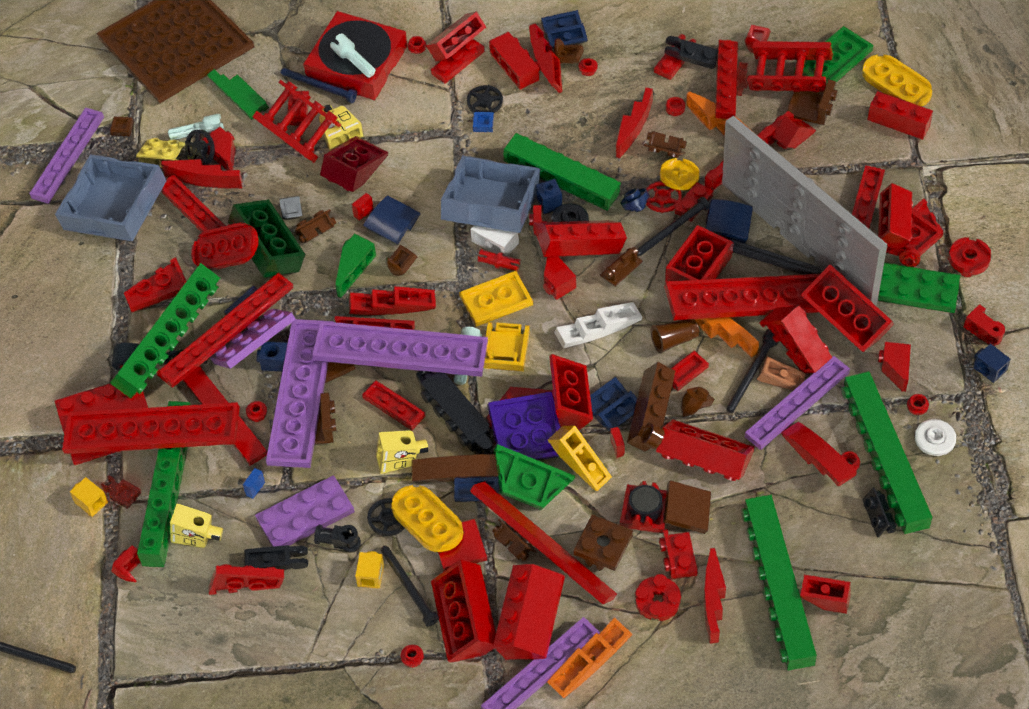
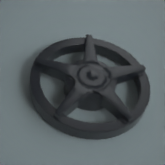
(484, 99)
(199, 146)
(385, 517)

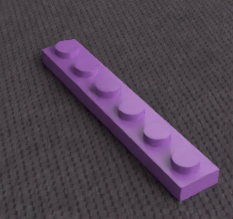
(66, 155)
(797, 403)
(541, 670)

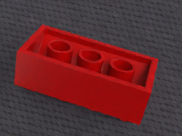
(580, 238)
(847, 308)
(705, 449)
(464, 611)
(528, 612)

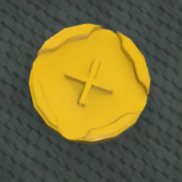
(679, 174)

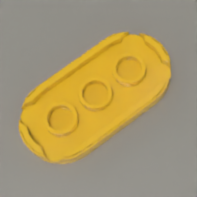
(896, 79)
(427, 518)

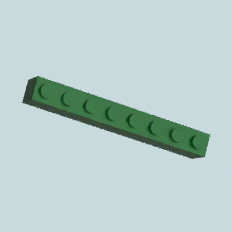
(887, 453)
(779, 583)

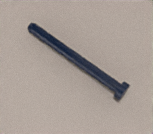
(350, 95)

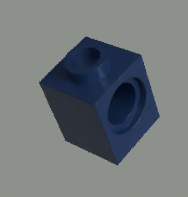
(548, 196)
(269, 349)
(991, 362)

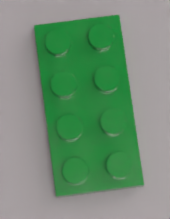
(847, 52)
(919, 287)

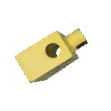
(349, 127)
(397, 450)
(193, 527)

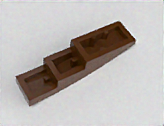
(451, 467)

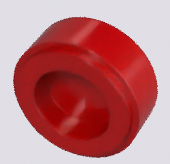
(675, 106)

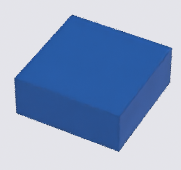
(483, 121)
(253, 483)

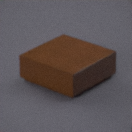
(121, 126)

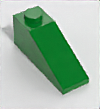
(355, 258)

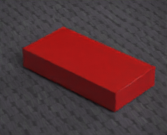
(688, 369)

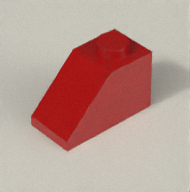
(792, 132)
(224, 148)
(558, 278)
(896, 363)
(826, 593)

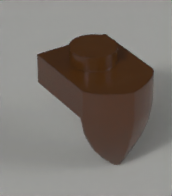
(568, 53)
(400, 261)
(694, 400)

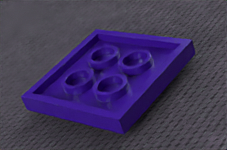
(525, 424)

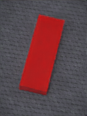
(393, 405)

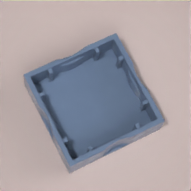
(490, 194)
(111, 197)

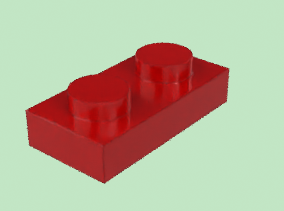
(691, 198)

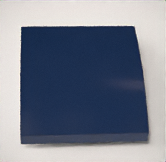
(565, 27)
(391, 219)
(729, 219)
(613, 404)

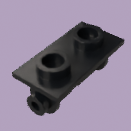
(876, 504)

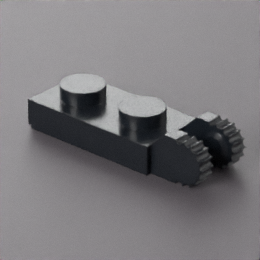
(691, 52)
(276, 557)

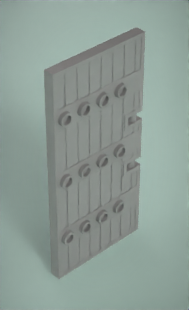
(801, 210)

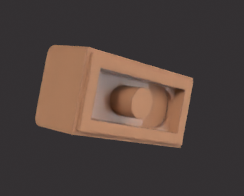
(780, 374)

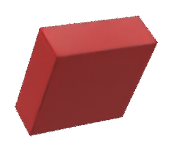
(617, 442)

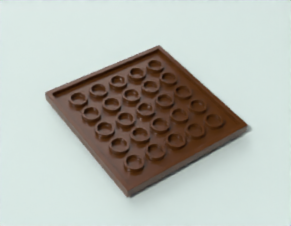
(174, 43)

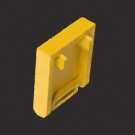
(506, 344)

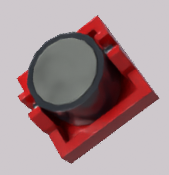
(644, 508)

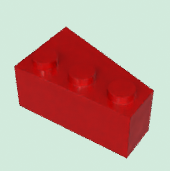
(798, 336)

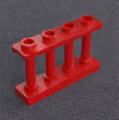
(790, 51)
(281, 128)

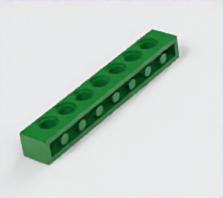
(184, 305)
(162, 503)

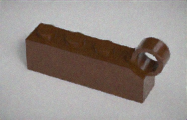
(651, 407)

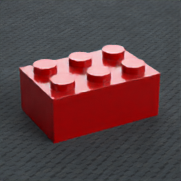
(700, 257)

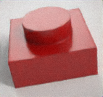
(362, 206)

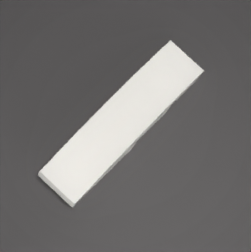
(596, 326)

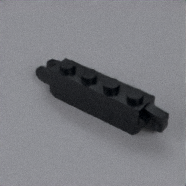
(456, 410)

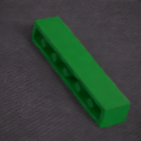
(569, 174)

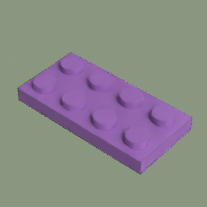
(252, 338)
(303, 512)

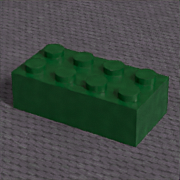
(276, 245)

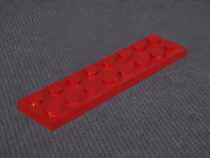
(736, 296)
(151, 428)

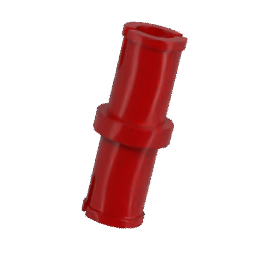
(499, 260)

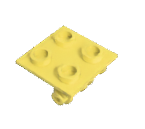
(157, 150)

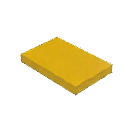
(496, 298)

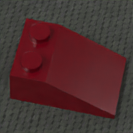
(352, 163)

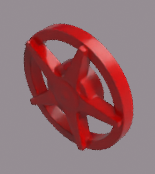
(662, 197)

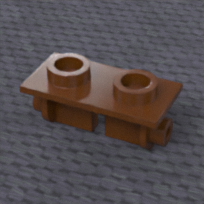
(673, 146)
(307, 228)
(622, 267)
(519, 547)

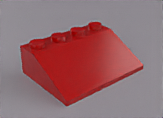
(96, 399)

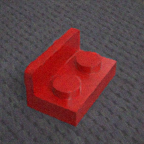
(679, 555)

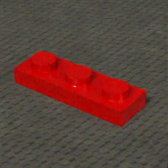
(458, 61)

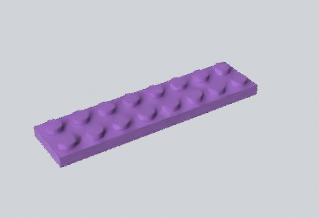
(400, 348)
(298, 399)

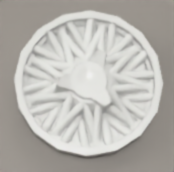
(935, 437)

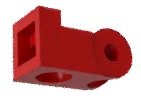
(984, 327)

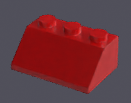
(571, 392)

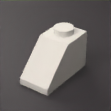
(494, 239)

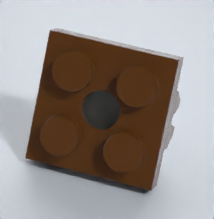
(602, 543)

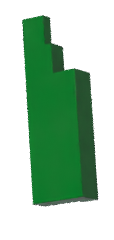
(239, 93)

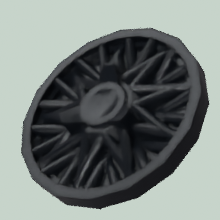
(569, 212)

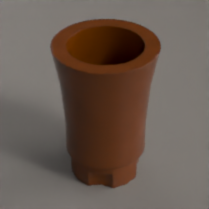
(673, 334)

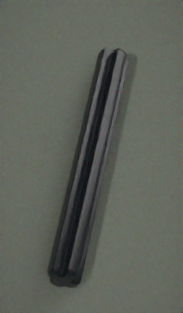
(774, 258)

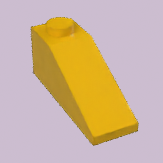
(579, 456)

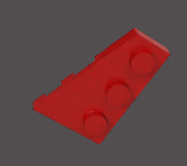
(159, 287)
(235, 578)

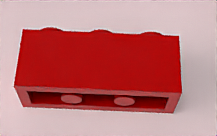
(456, 36)
(514, 60)
(900, 115)
(895, 216)

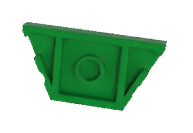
(528, 478)

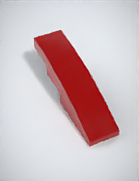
(547, 60)
(632, 125)
(202, 175)
(393, 302)
(819, 453)
(714, 591)

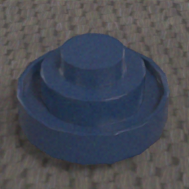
(635, 199)

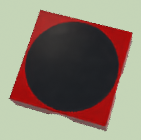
(375, 42)

